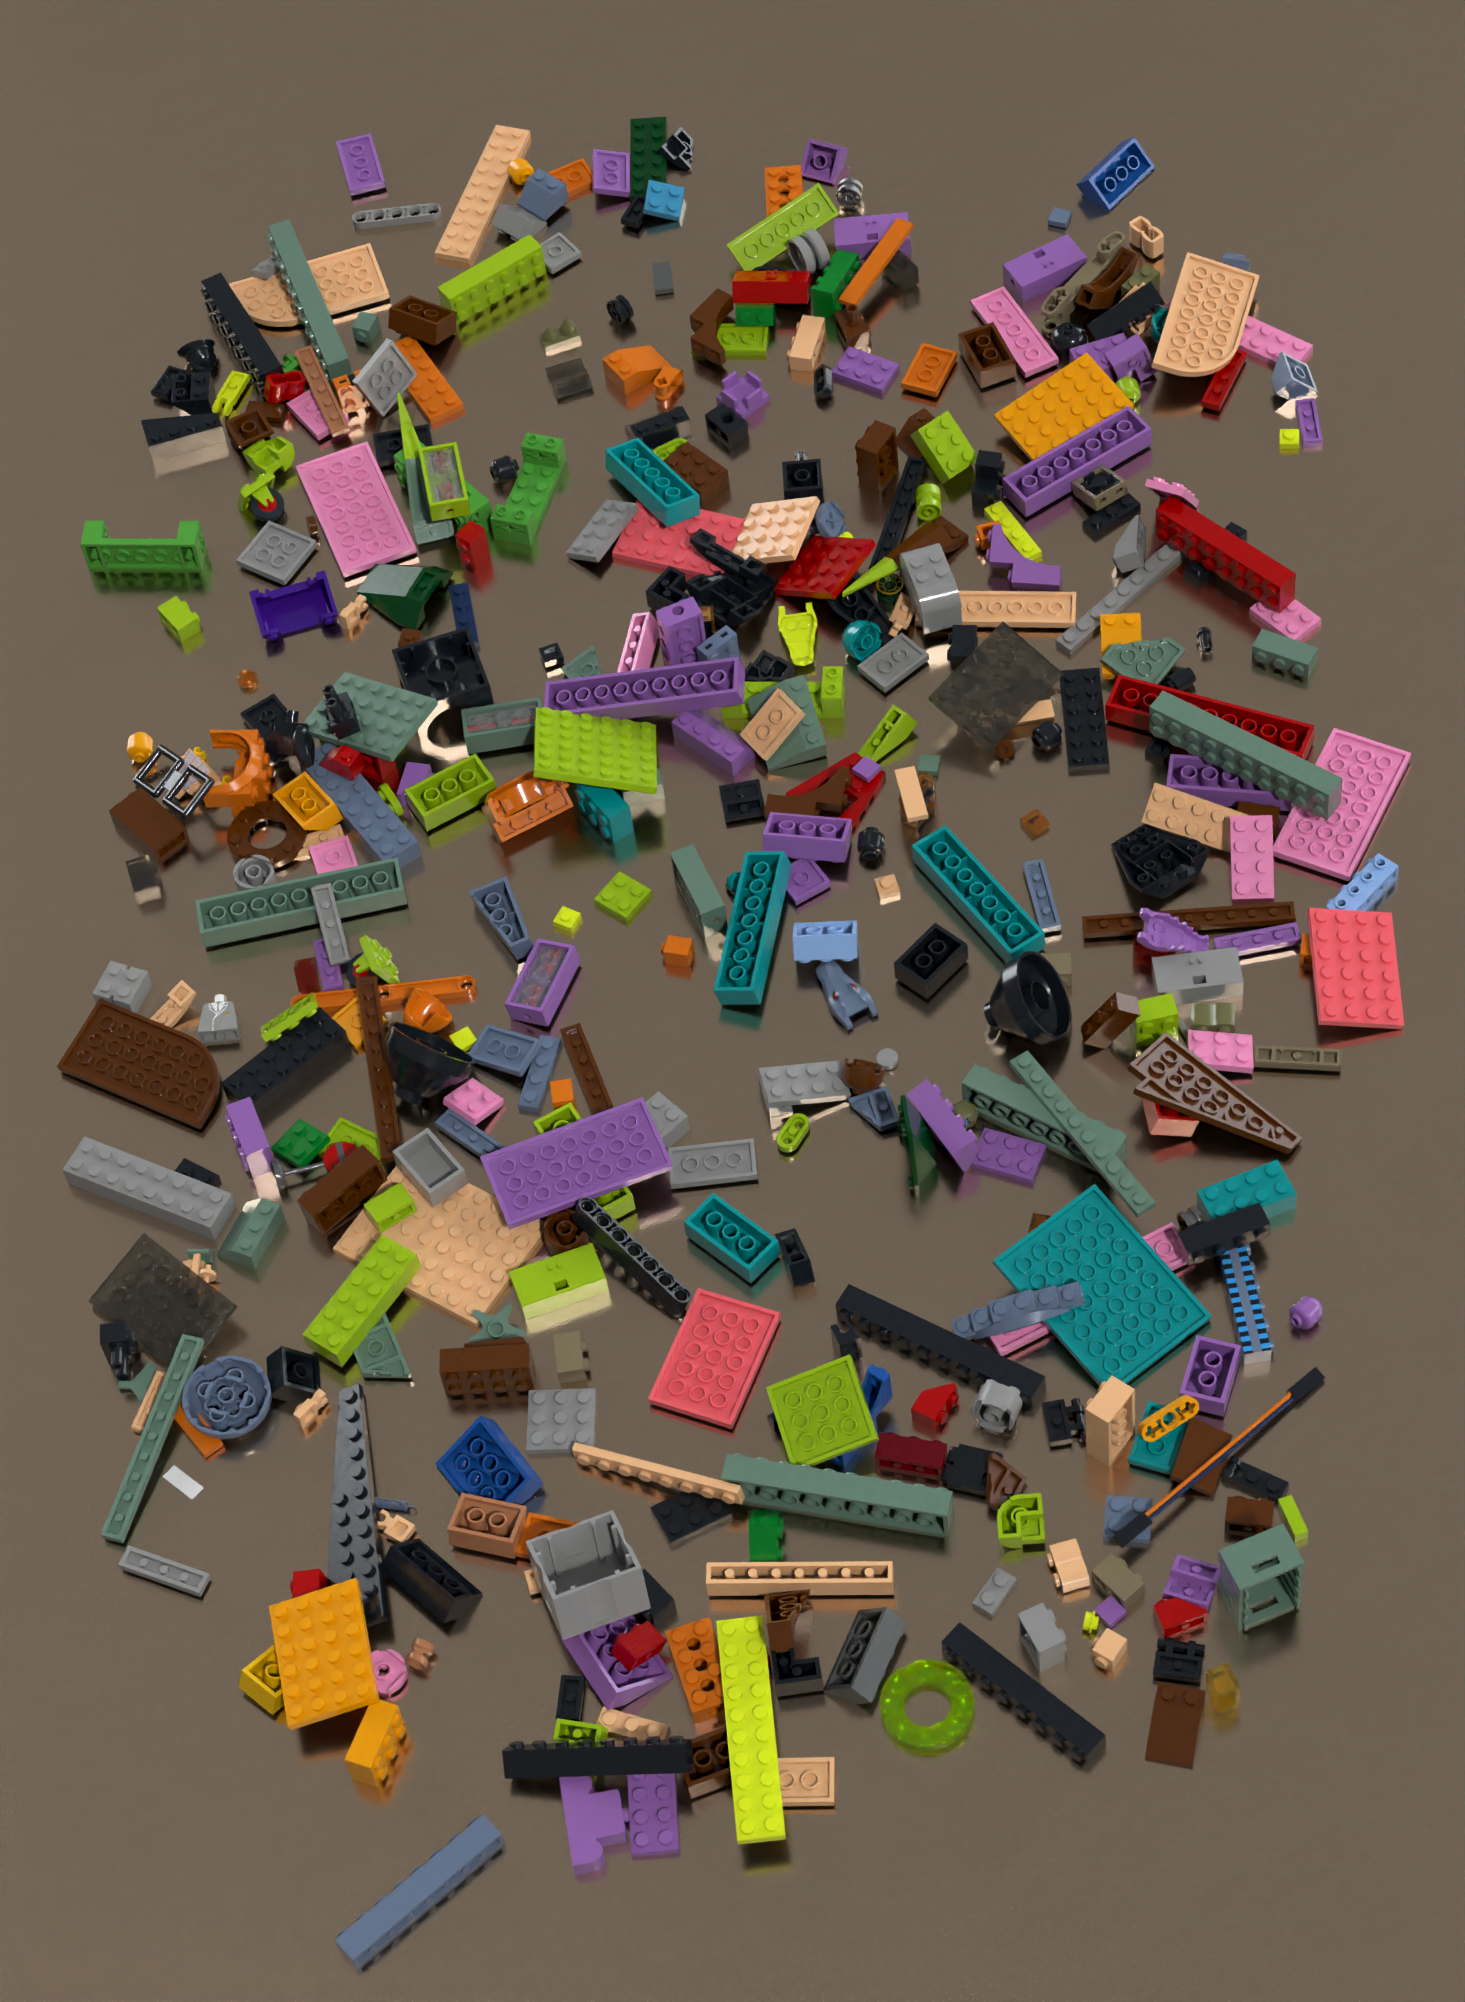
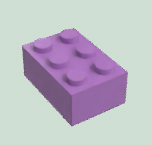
(1096, 351)
(249, 1137)
(1211, 1374)

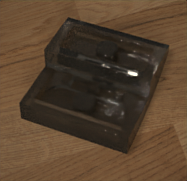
(568, 378)

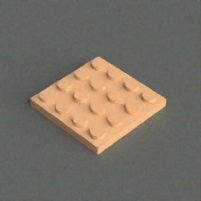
(776, 529)

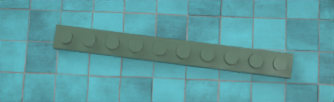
(1082, 1134)
(152, 1439)

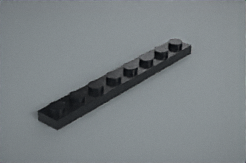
(900, 508)

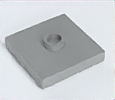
(559, 252)

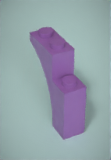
(1024, 572)

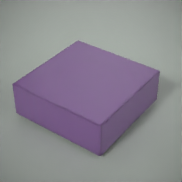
(866, 769)
(1110, 1612)

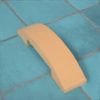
(180, 1000)

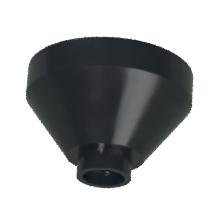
(1030, 1000)
(423, 1062)

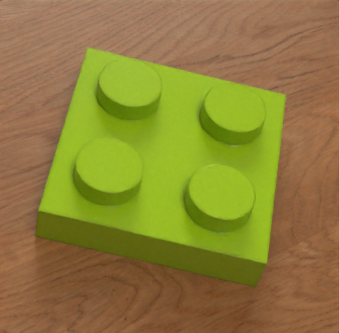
(623, 896)

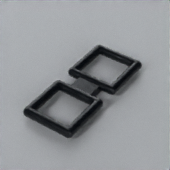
(173, 781)

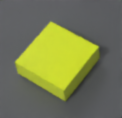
(463, 1039)

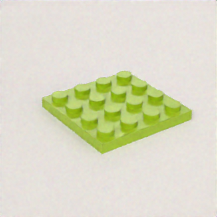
(822, 1413)

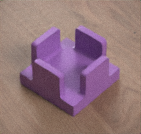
(743, 393)

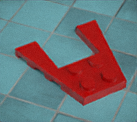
(859, 789)

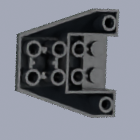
(1159, 860)

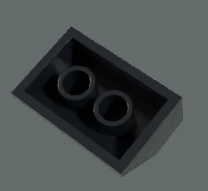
(661, 427)

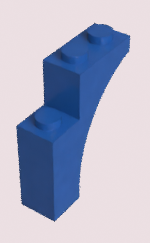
(877, 1394)

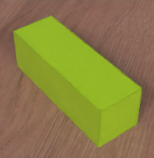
(1292, 1518)

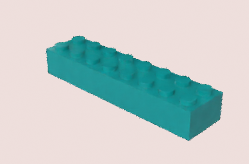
(977, 894)
(752, 928)

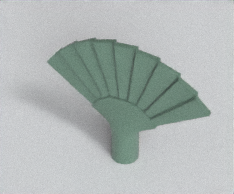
(141, 1382)

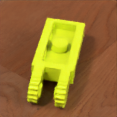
(230, 392)

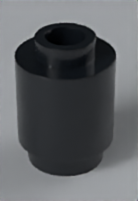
(1181, 679)

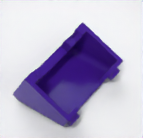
(294, 607)

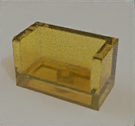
(1223, 1688)

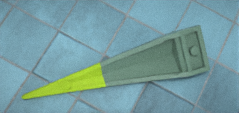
(423, 526)

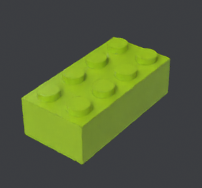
(450, 792)

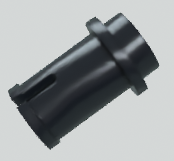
(1204, 635)

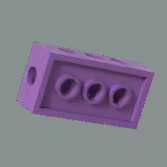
(680, 631)

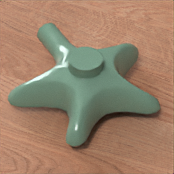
(496, 1326)

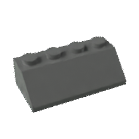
(865, 1655)

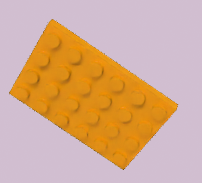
(1061, 407)
(323, 1654)

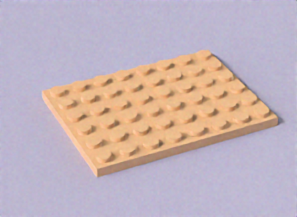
(459, 1244)

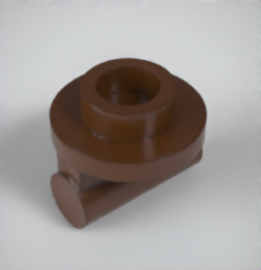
(1004, 748)

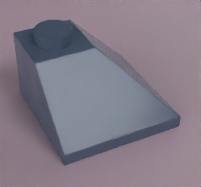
(1292, 378)

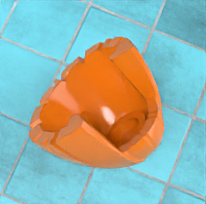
(426, 1011)

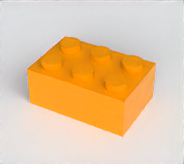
(375, 1743)

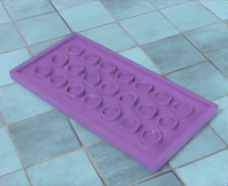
(576, 1162)

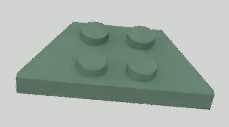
(380, 1353)

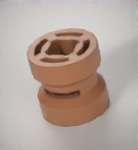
(419, 1654)

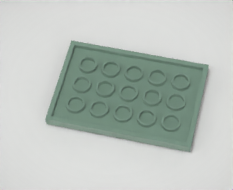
(384, 713)

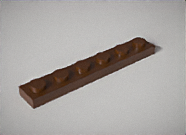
(586, 1068)

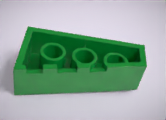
(835, 280)

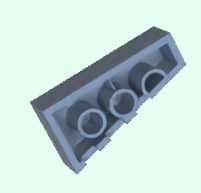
(501, 910)

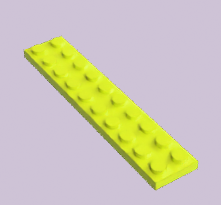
(750, 1730)

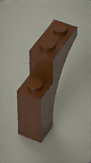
(1102, 291)
(706, 322)
(827, 797)

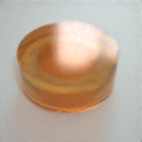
(247, 679)

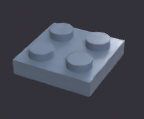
(1122, 1510)

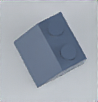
(543, 195)

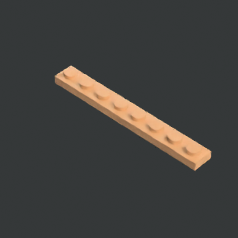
(655, 1472)

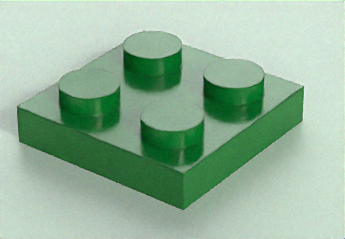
(300, 1143)

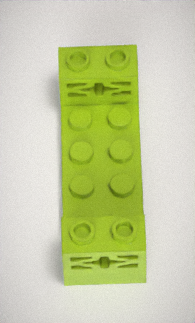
(825, 695)

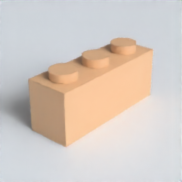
(806, 343)

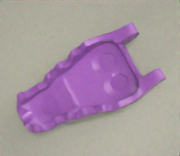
(1168, 934)

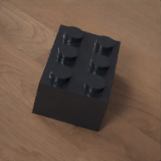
(931, 960)

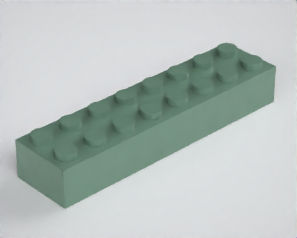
(1021, 1111)

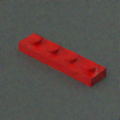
(1222, 382)

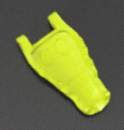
(799, 634)

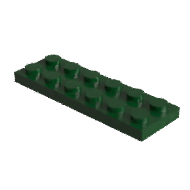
(645, 161)

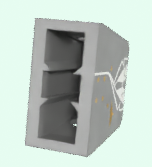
(219, 1021)

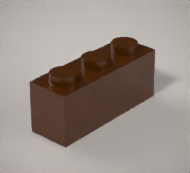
(1110, 1020)

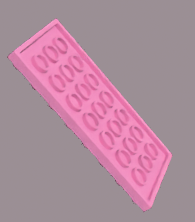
(355, 509)
(1368, 782)

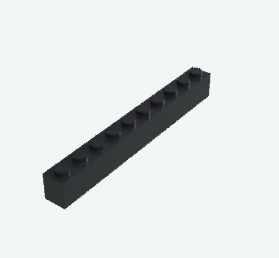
(937, 1344)

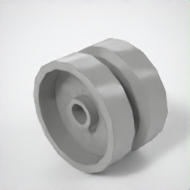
(808, 251)

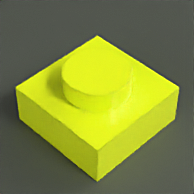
(1289, 439)
(567, 919)

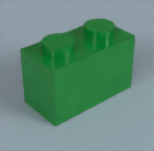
(755, 314)

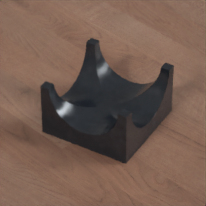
(444, 669)

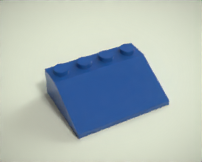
(489, 1465)

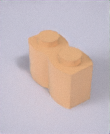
(1146, 237)
(1068, 1564)

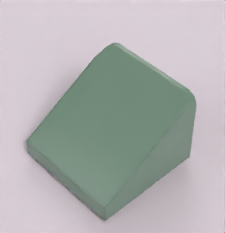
(206, 1254)

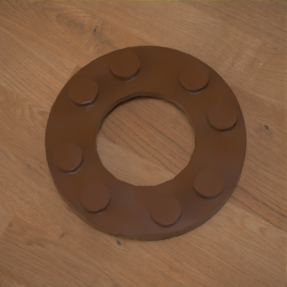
(270, 810)

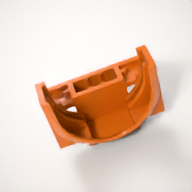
(251, 771)

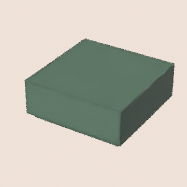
(929, 764)

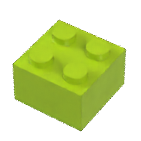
(1156, 1017)

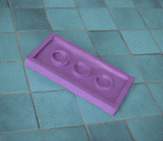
(360, 164)
(653, 1814)

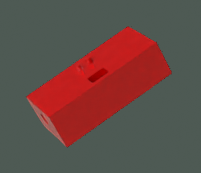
(771, 287)

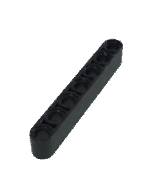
(631, 1256)

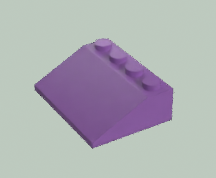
(605, 1673)

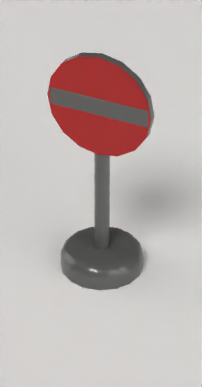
(333, 1155)

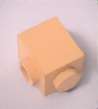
(1108, 1649)

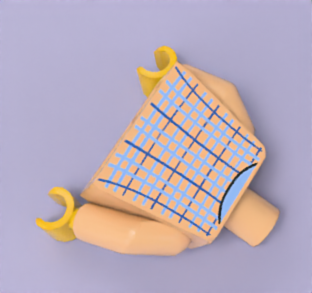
(194, 784)

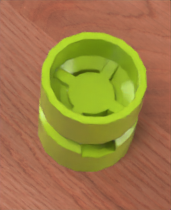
(928, 502)

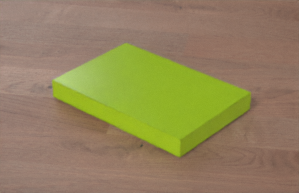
(349, 1132)

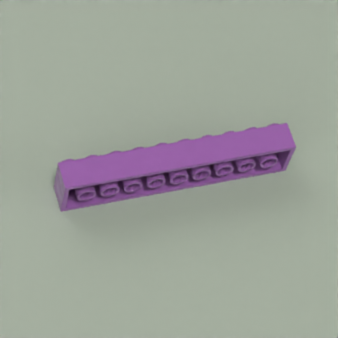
(651, 690)

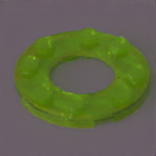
(927, 1673)

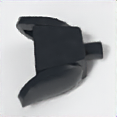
(291, 739)

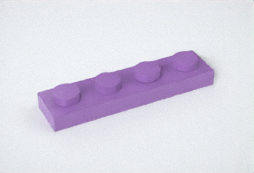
(1261, 939)

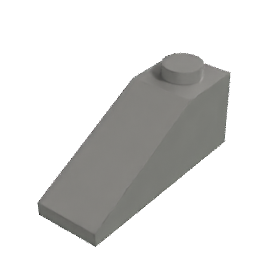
(1130, 548)

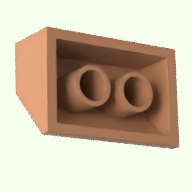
(487, 1525)

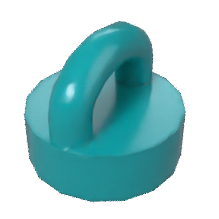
(732, 881)

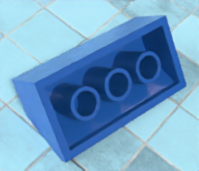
(1116, 174)

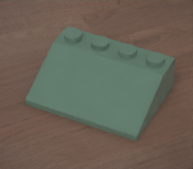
(806, 739)

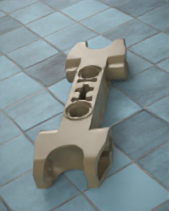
(1062, 299)

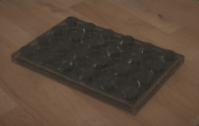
(995, 686)
(161, 1299)

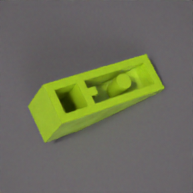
(888, 734)

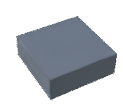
(1059, 217)

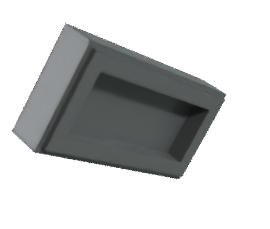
(662, 278)

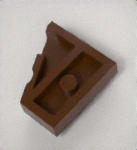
(1001, 1482)

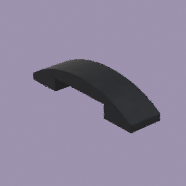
(724, 558)

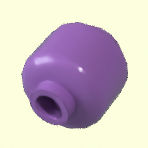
(1305, 1312)

